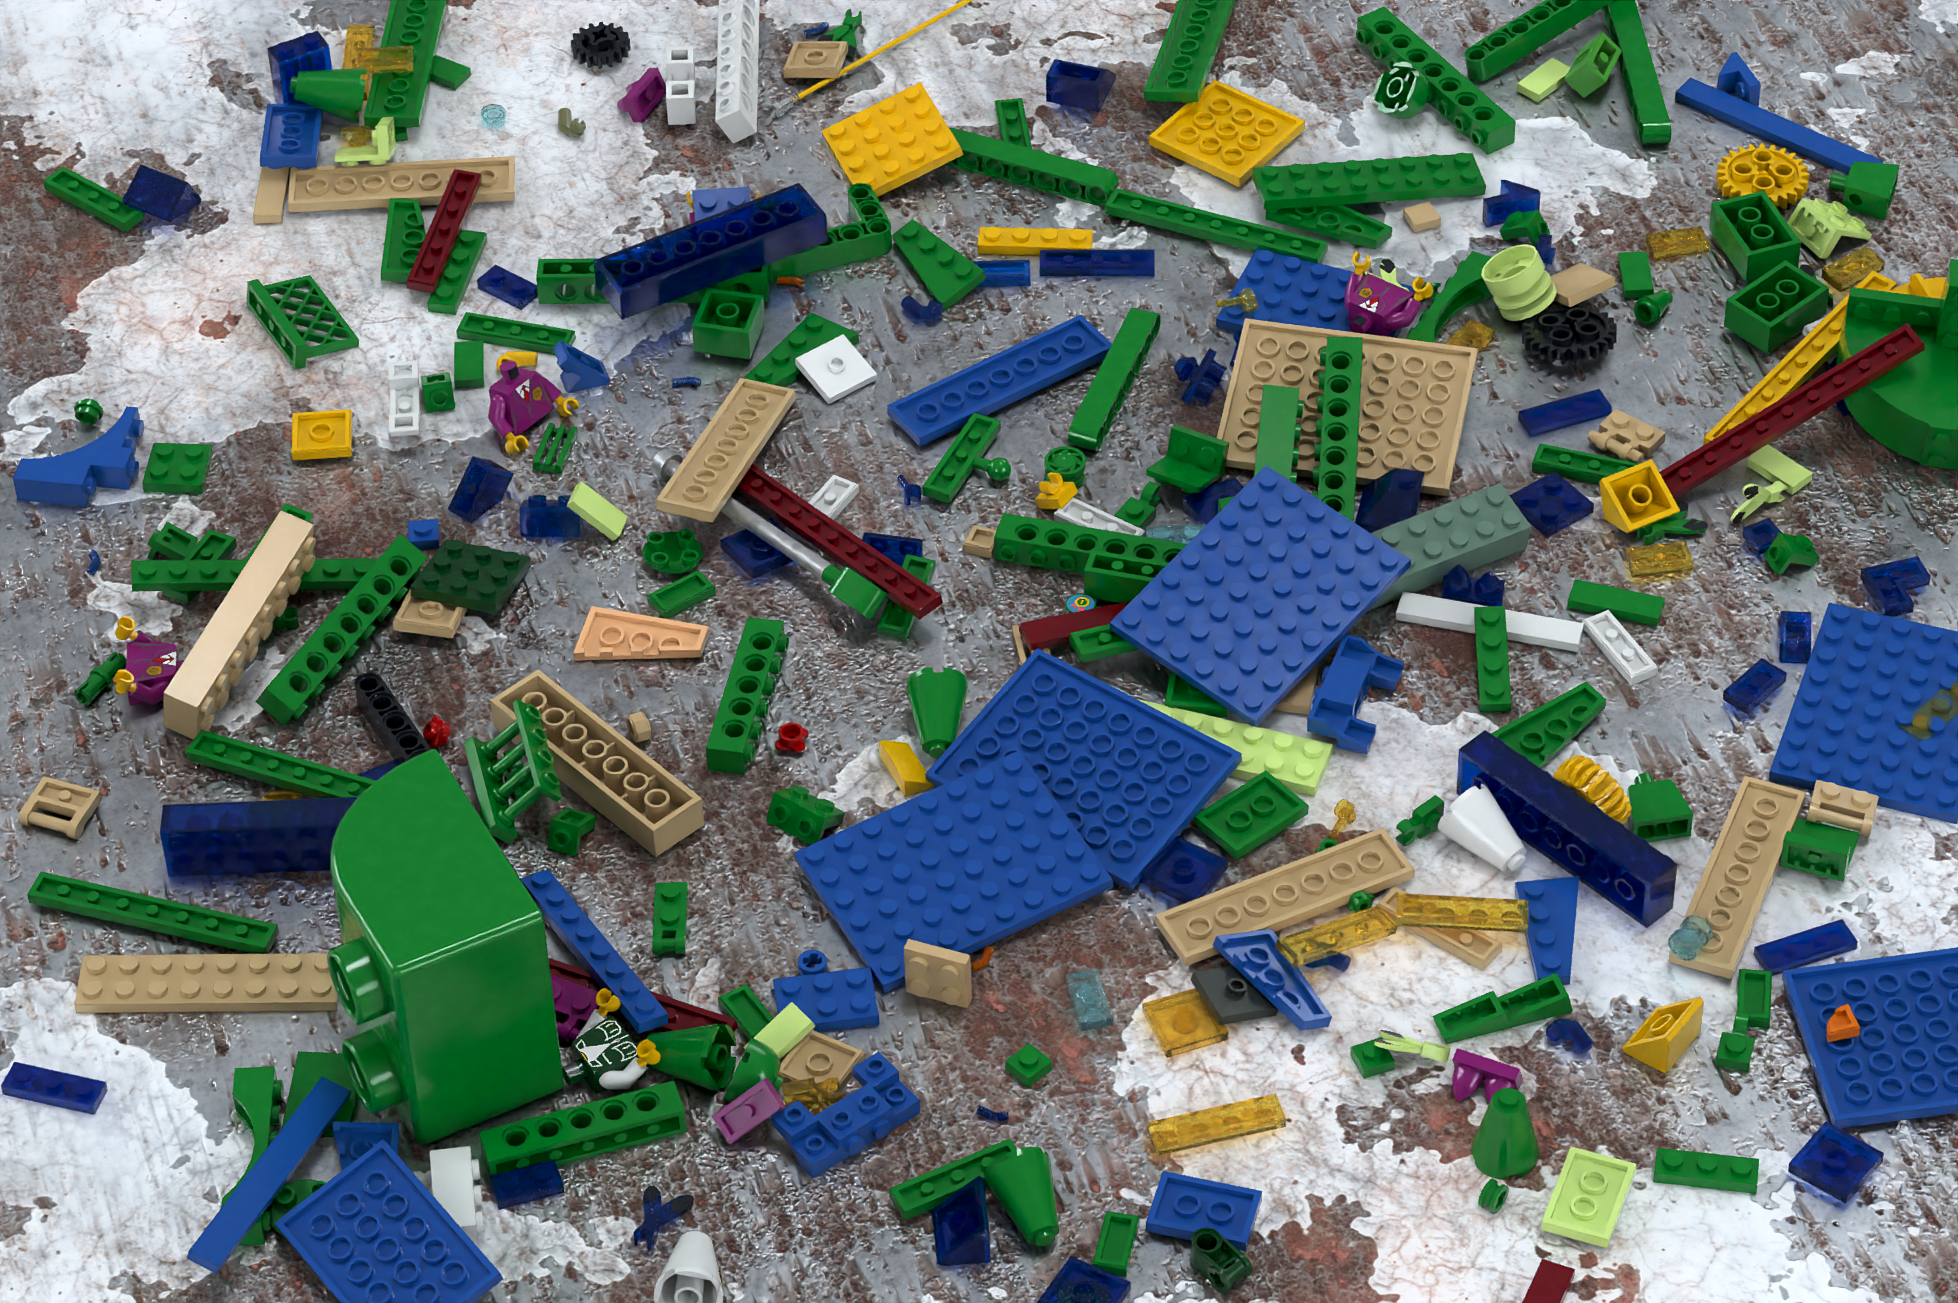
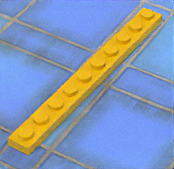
(1797, 364)

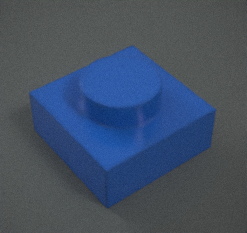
(424, 534)

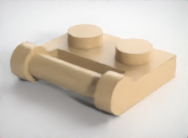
(62, 799)
(1842, 807)

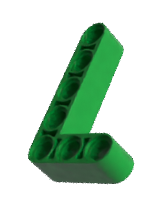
(849, 243)

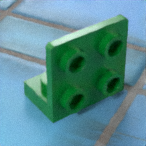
(1191, 460)
(1819, 849)

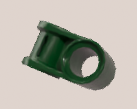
(1218, 1259)

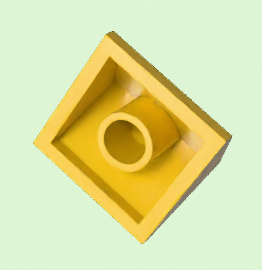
(1636, 497)
(1666, 1034)

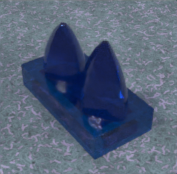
(1484, 591)

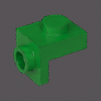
(1524, 224)
(1790, 549)

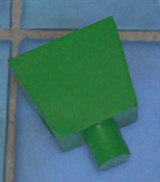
(1867, 187)
(1658, 810)

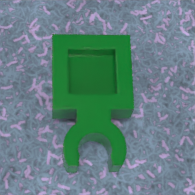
(1423, 821)

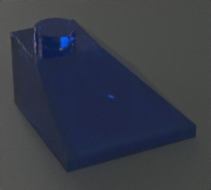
(1391, 499)

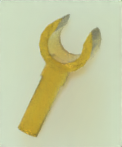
(1246, 298)
(1346, 814)

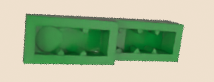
(1492, 1013)

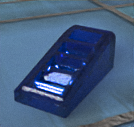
(1794, 638)

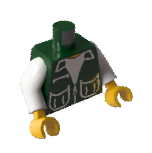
(606, 1053)

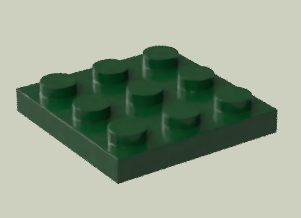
(471, 576)

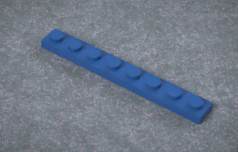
(595, 952)

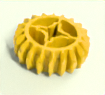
(1595, 786)

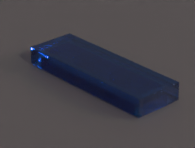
(1564, 412)
(1805, 947)

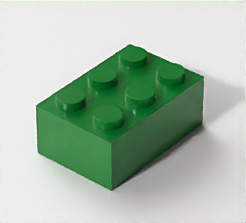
(1753, 234)
(1776, 306)

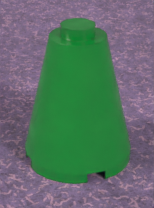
(331, 91)
(937, 706)
(697, 1054)
(1506, 1137)
(1026, 1193)

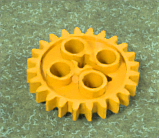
(1763, 169)

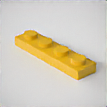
(1031, 240)

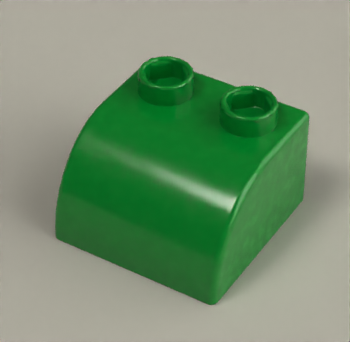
(438, 958)

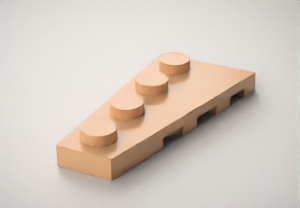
(628, 635)

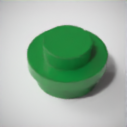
(88, 411)

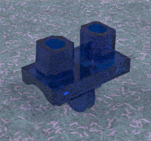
(1189, 370)

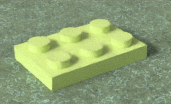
(1588, 1197)

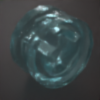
(488, 116)

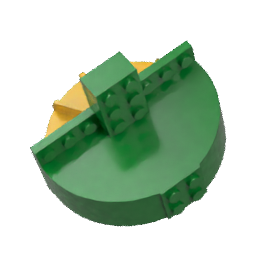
(1916, 402)

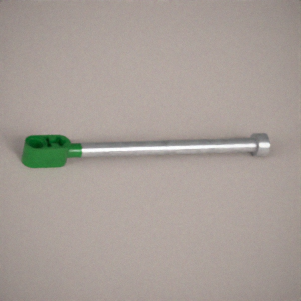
(844, 584)

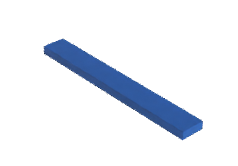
(1771, 126)
(268, 1175)

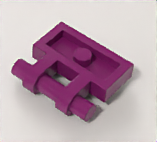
(573, 1003)

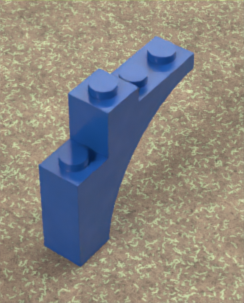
(77, 474)

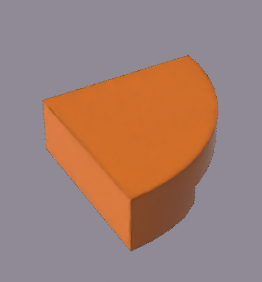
(1842, 1024)

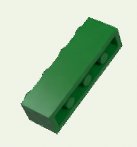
(1279, 430)
(1118, 576)

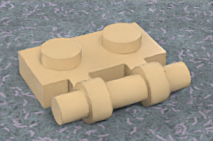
(1627, 437)

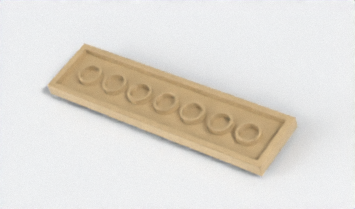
(373, 185)
(725, 450)
(1741, 871)
(1285, 894)
(205, 983)

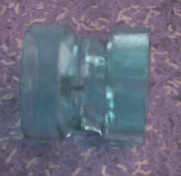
(1689, 939)

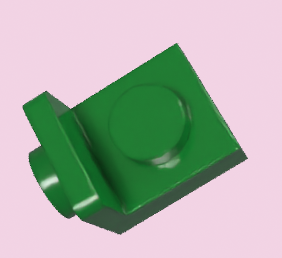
(438, 392)
(171, 542)
(568, 828)

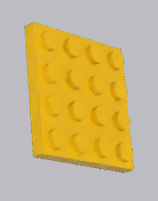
(1227, 133)
(893, 141)

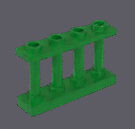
(488, 771)

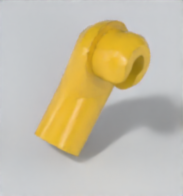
(521, 358)

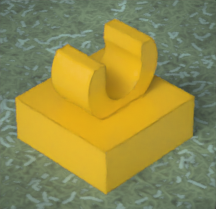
(1055, 493)

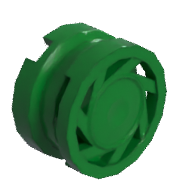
(1066, 464)

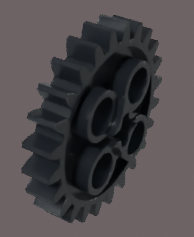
(1569, 334)

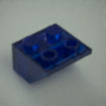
(1078, 85)

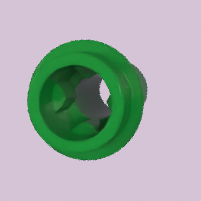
(1651, 307)

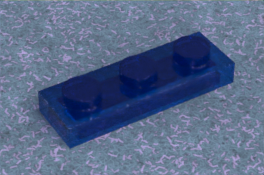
(54, 1088)

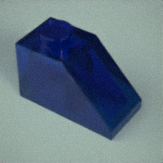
(480, 489)

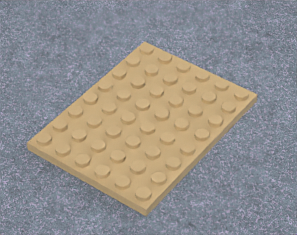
(1408, 401)

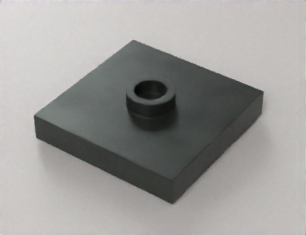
(1231, 995)

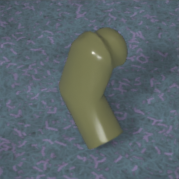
(569, 126)

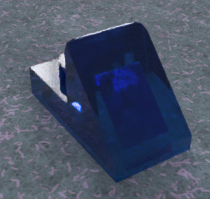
(1512, 198)

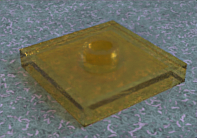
(1183, 1023)

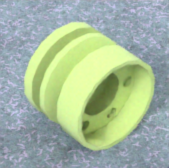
(1519, 282)

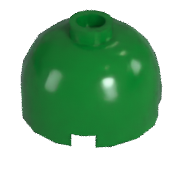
(1402, 91)
(756, 1064)

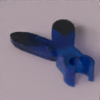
(658, 1215)

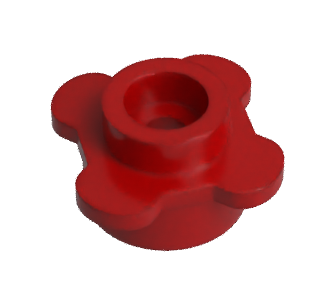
(436, 732)
(791, 738)

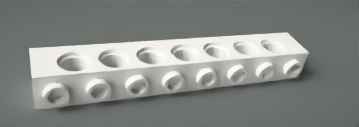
(737, 68)

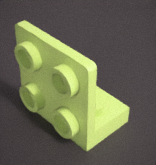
(382, 149)
(1823, 223)

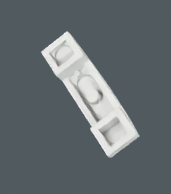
(404, 398)

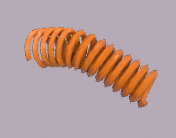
(790, 281)
(985, 954)

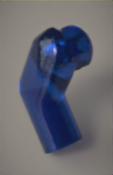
(921, 312)
(1337, 961)
(1570, 1030)

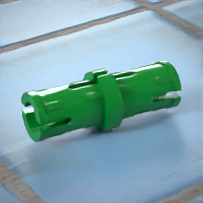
(100, 679)

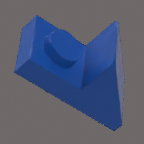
(1739, 79)
(579, 369)

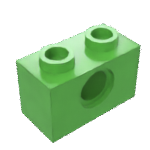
(1593, 65)

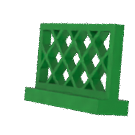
(281, 324)

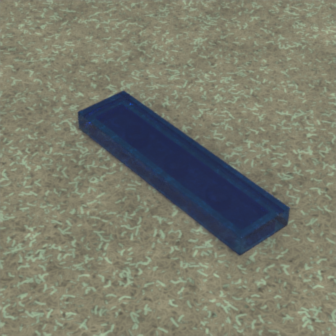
(1097, 262)

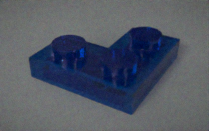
(1889, 583)

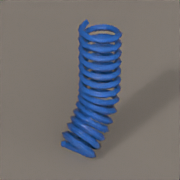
(821, 27)
(693, 381)
(94, 567)

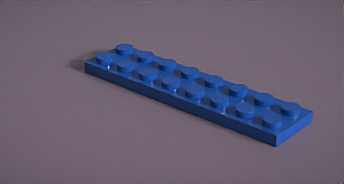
(999, 380)

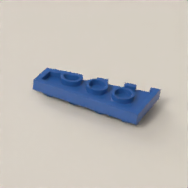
(1550, 924)
(1274, 976)
(356, 1138)

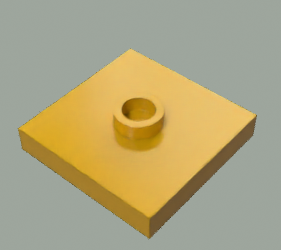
(321, 434)

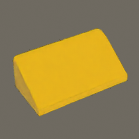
(904, 767)

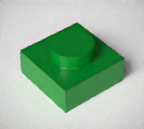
(1372, 1059)
(1028, 1065)

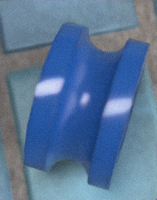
(812, 957)

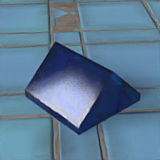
(160, 194)
(963, 1227)

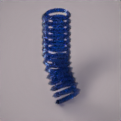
(999, 1116)

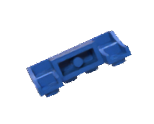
(1344, 690)
(851, 1122)

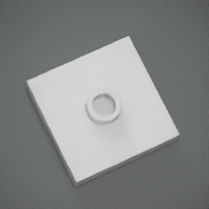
(836, 369)

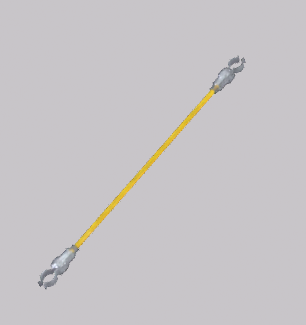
(780, 107)

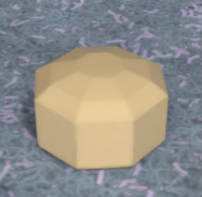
(638, 726)

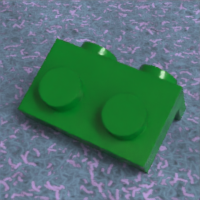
(803, 814)

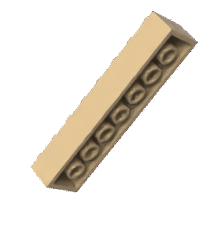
(239, 626)
(605, 766)

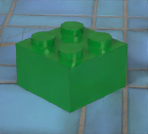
(728, 323)

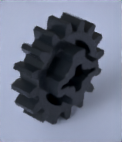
(600, 45)

